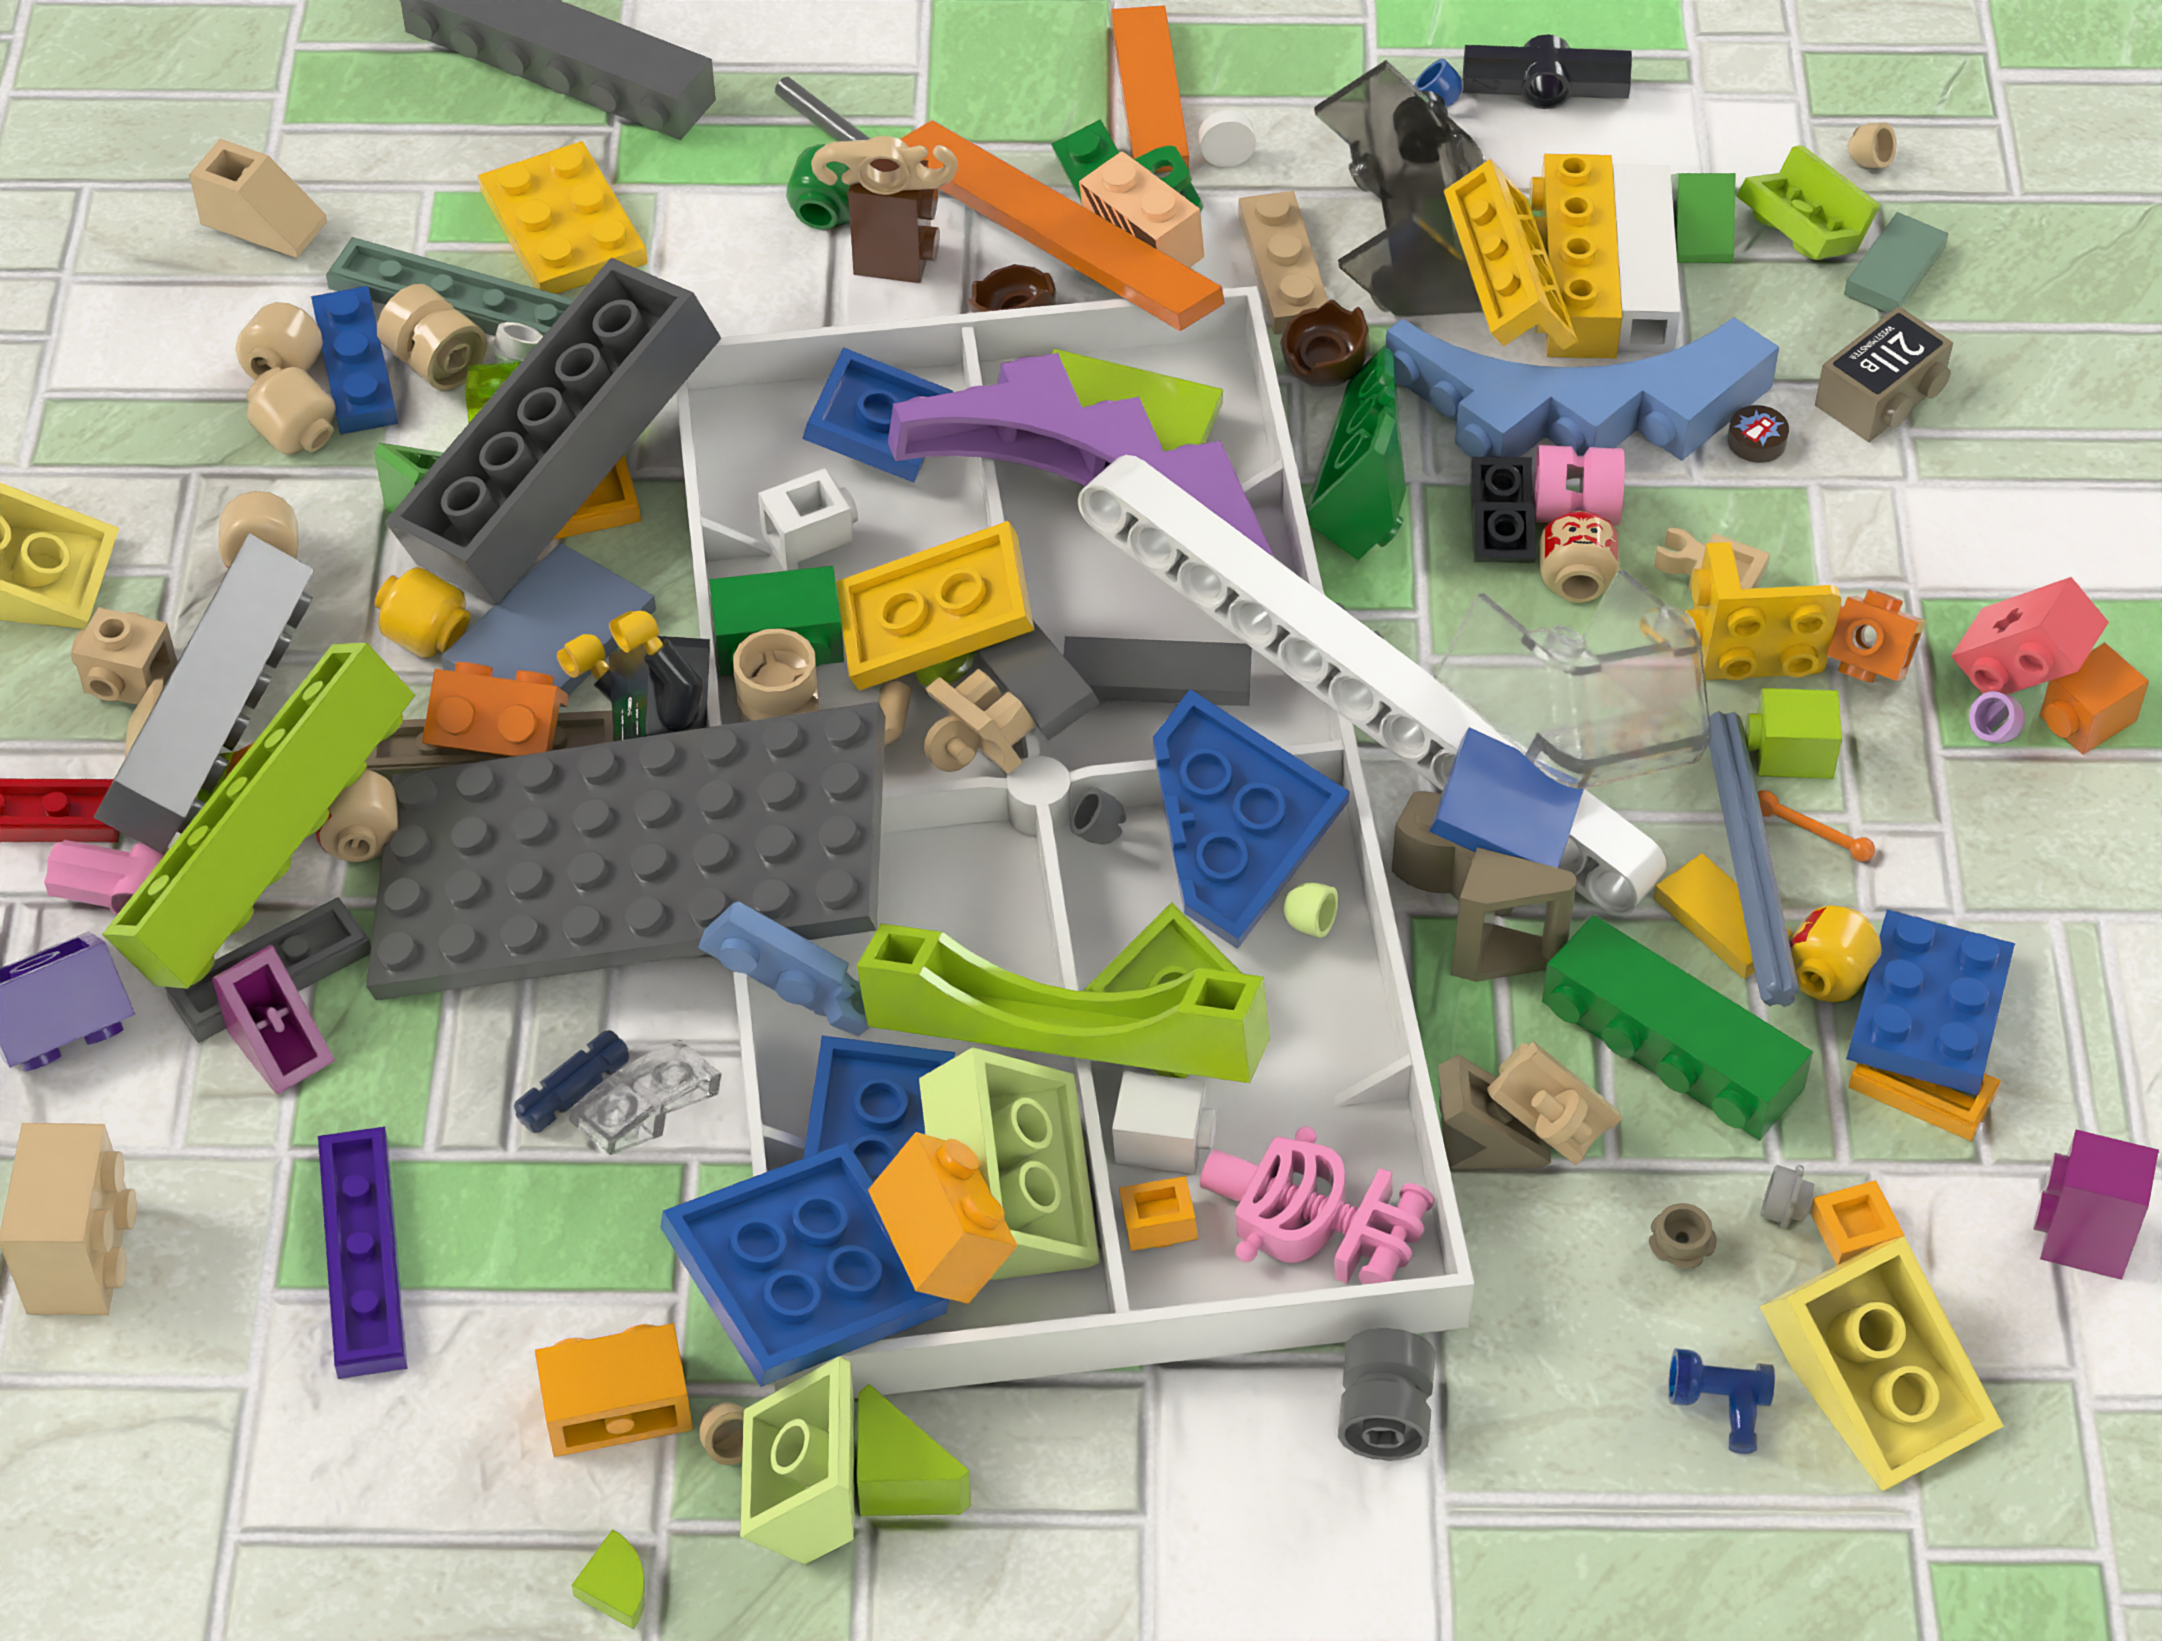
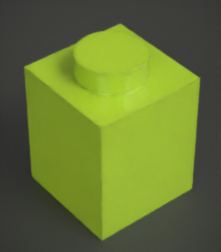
(1795, 733)

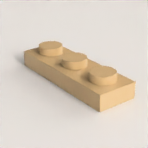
(1281, 256)

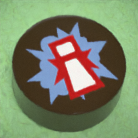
(1758, 433)

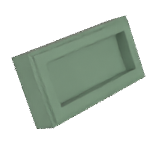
(1896, 263)

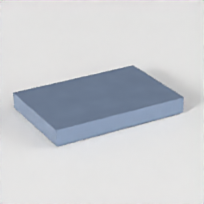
(546, 610)

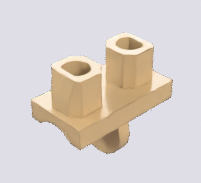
(977, 721)
(1552, 1101)

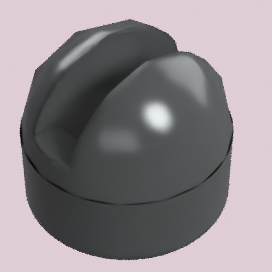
(1097, 817)

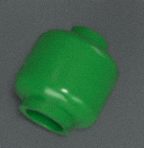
(814, 201)

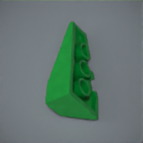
(1362, 468)

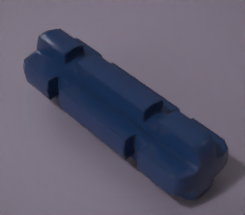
(571, 1081)

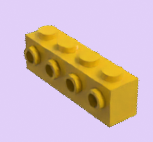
(1582, 247)

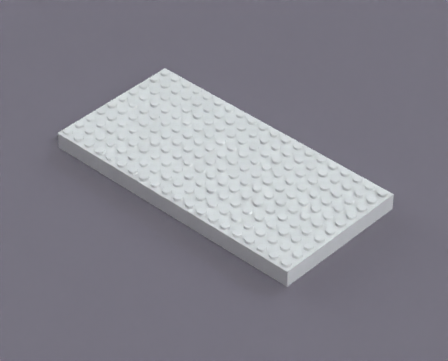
(1013, 884)

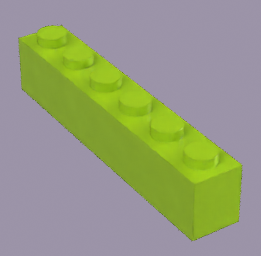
(260, 816)

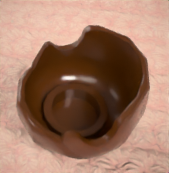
(1012, 288)
(1326, 344)

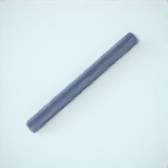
(1752, 861)

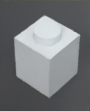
(1162, 1123)

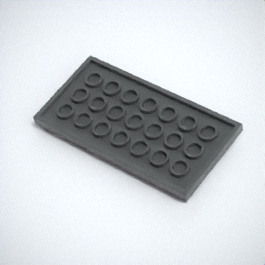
(628, 850)

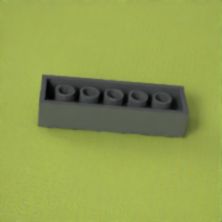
(554, 430)

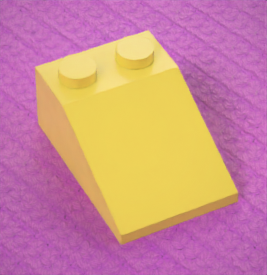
(49, 560)
(1883, 1362)

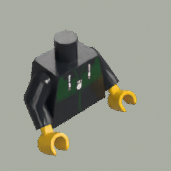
(652, 681)

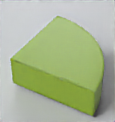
(613, 1581)

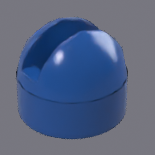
(1441, 79)

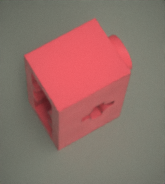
(2030, 638)

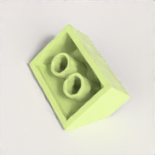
(1029, 1151)

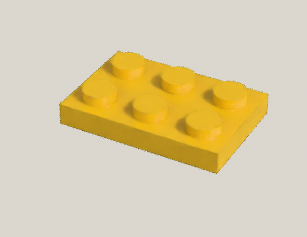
(561, 217)
(934, 605)

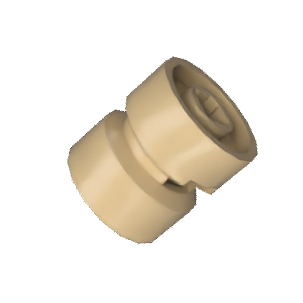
(431, 336)
(775, 675)

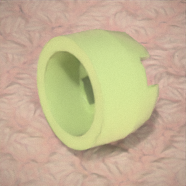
(1311, 908)

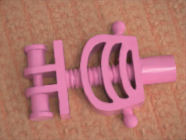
(1275, 1209)

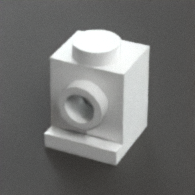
(806, 517)

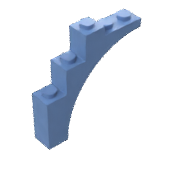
(1512, 406)

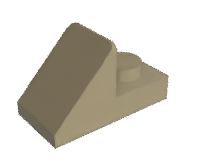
(1477, 1128)

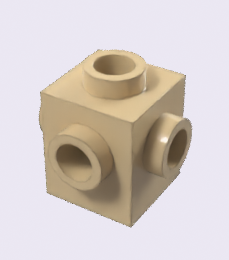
(122, 655)

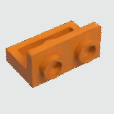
(490, 713)

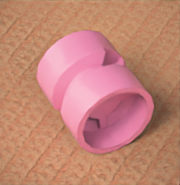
(1600, 485)

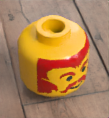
(1834, 949)

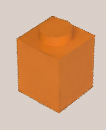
(2095, 700)

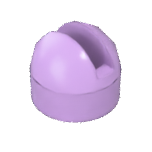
(1990, 711)

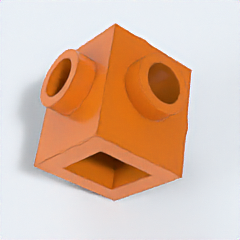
(1895, 643)

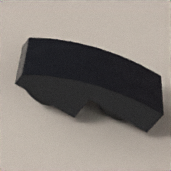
(1502, 509)

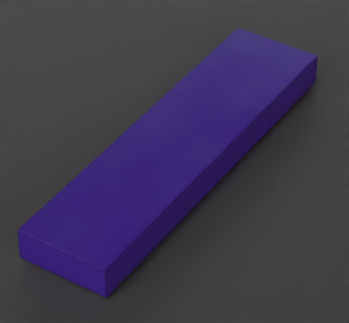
(362, 1253)

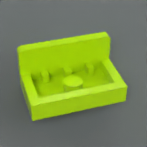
(1811, 205)

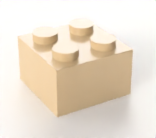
(66, 1219)

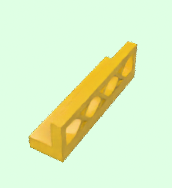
(1507, 257)

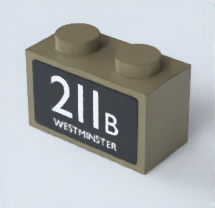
(1884, 374)

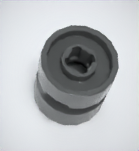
(1386, 1394)

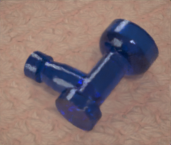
(1744, 1387)

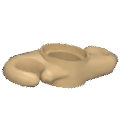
(860, 153)

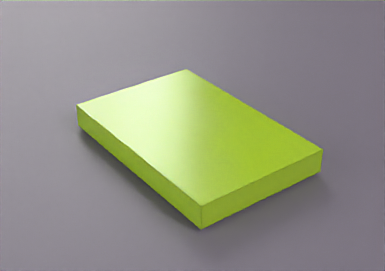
(1177, 408)

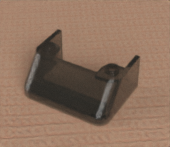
(1407, 158)

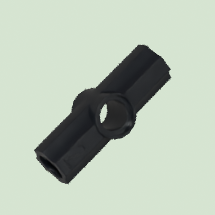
(1547, 71)

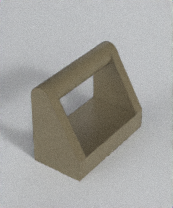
(1505, 882)

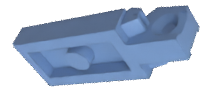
(787, 964)

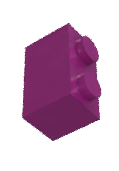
(2095, 1203)

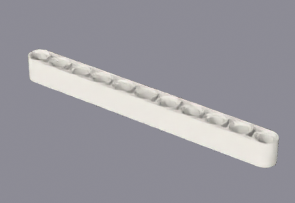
(1337, 657)

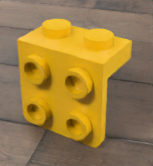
(1759, 628)

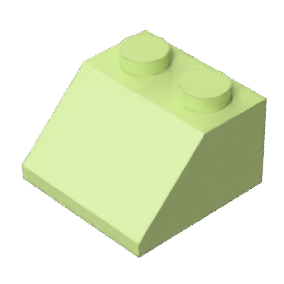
(801, 1465)

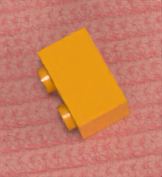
(942, 1217)
(613, 1389)

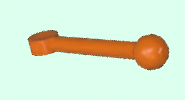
(1861, 848)

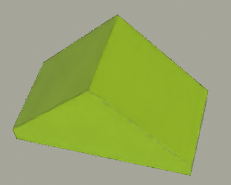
(902, 1466)

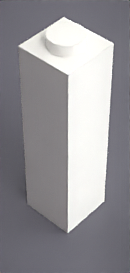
(1646, 258)

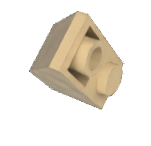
(254, 199)

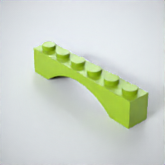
(937, 988)

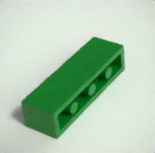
(1676, 1027)

